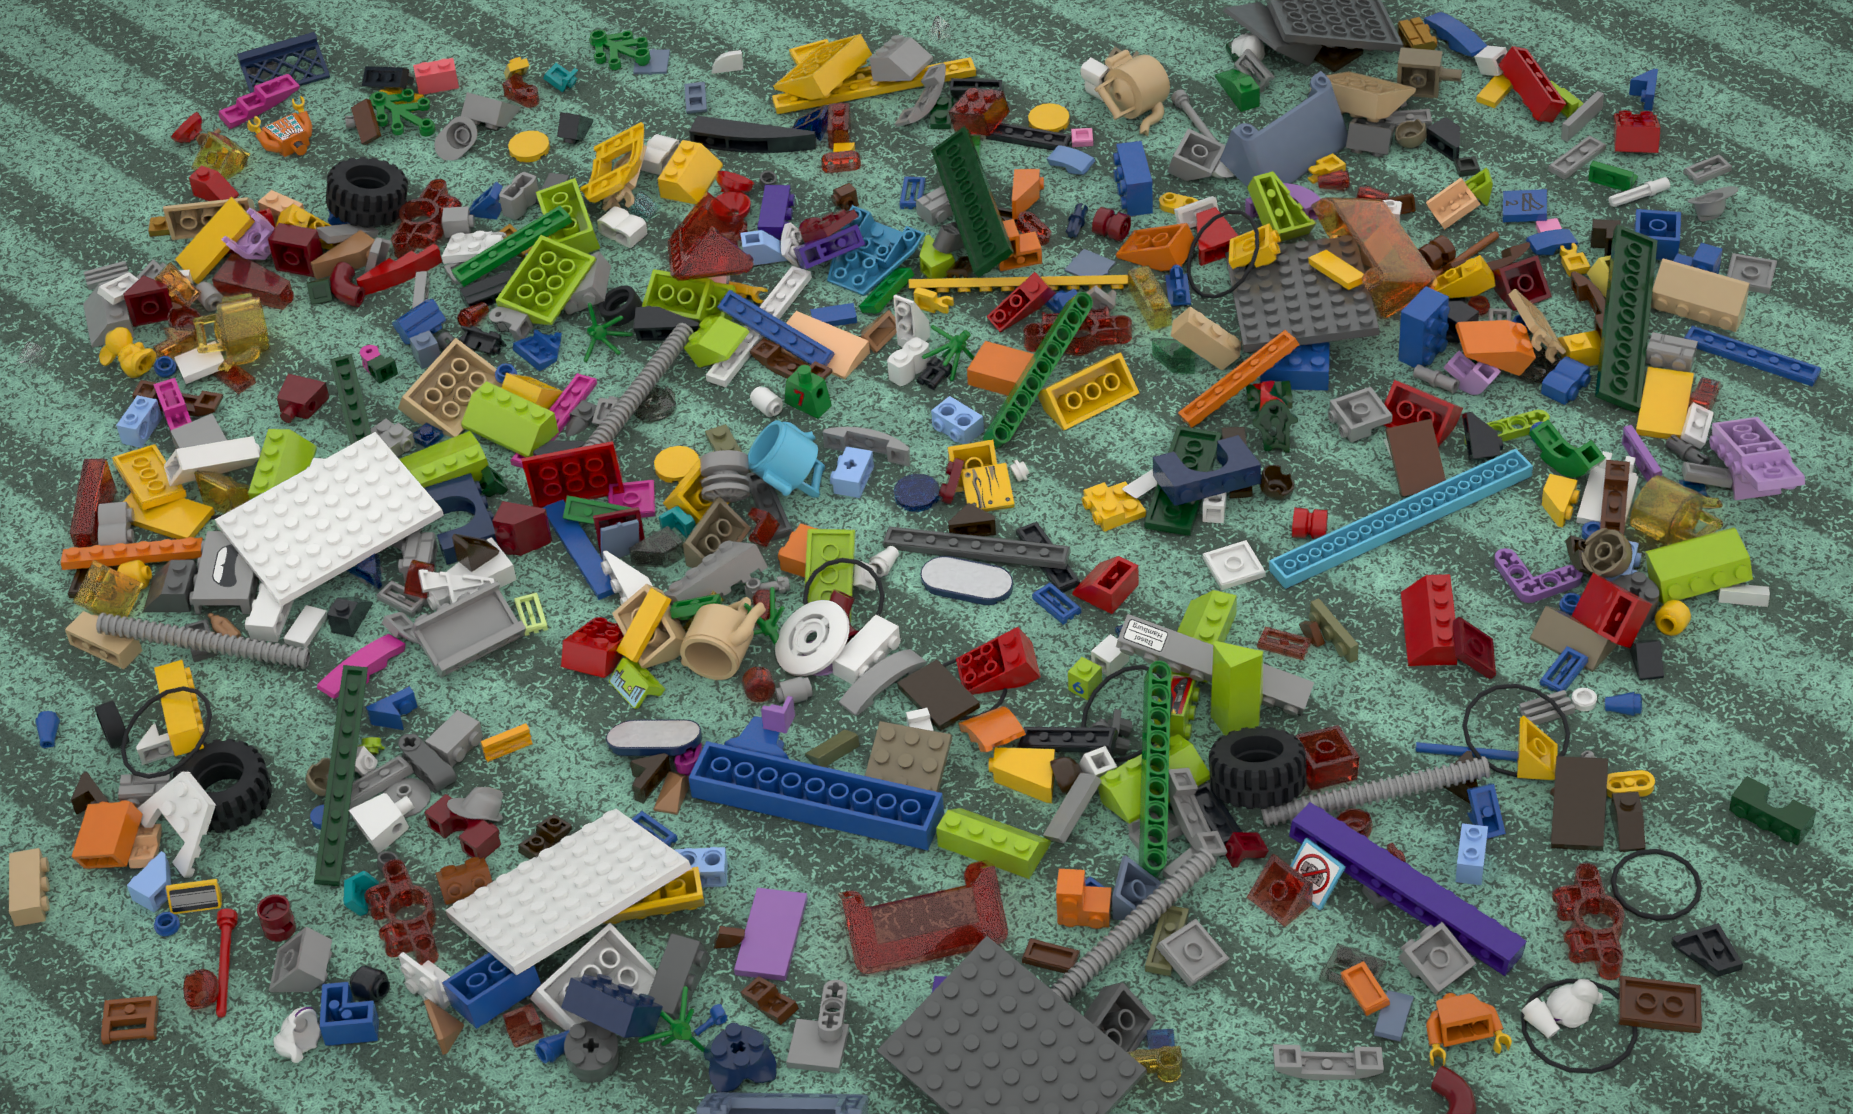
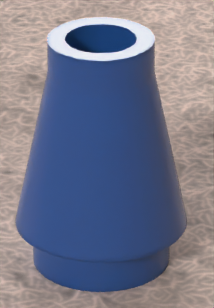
(1624, 703)
(47, 727)
(551, 1047)

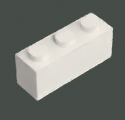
(866, 649)

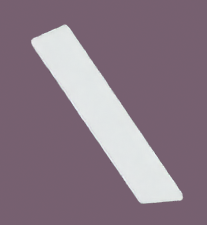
(1141, 485)

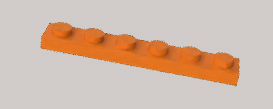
(1238, 378)
(122, 553)

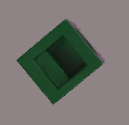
(376, 365)

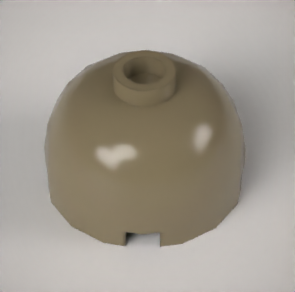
(1607, 553)

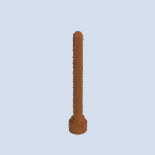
(1472, 250)

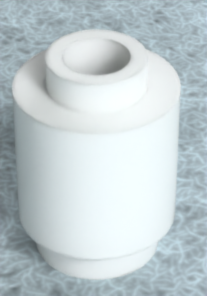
(766, 401)

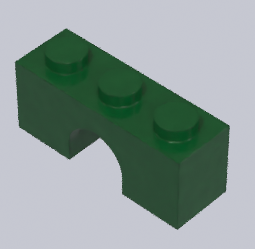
(1789, 822)

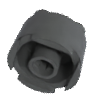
(1644, 588)
(596, 1065)

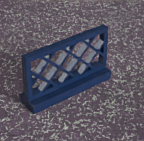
(282, 50)

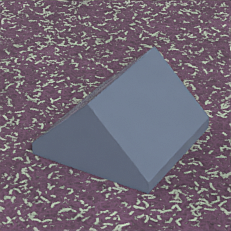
(1131, 888)

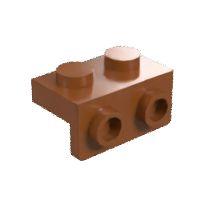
(463, 880)

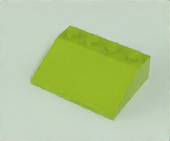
(545, 280)
(447, 460)

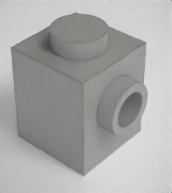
(457, 221)

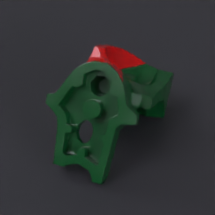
(1272, 403)

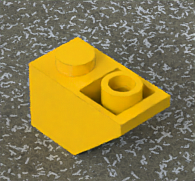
(1558, 498)

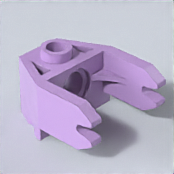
(248, 246)

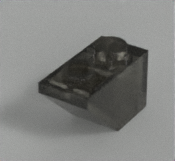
(658, 550)

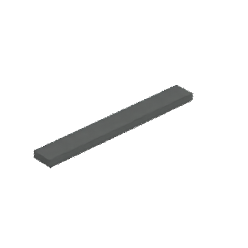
(977, 547)

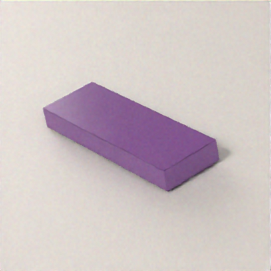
(1637, 449)

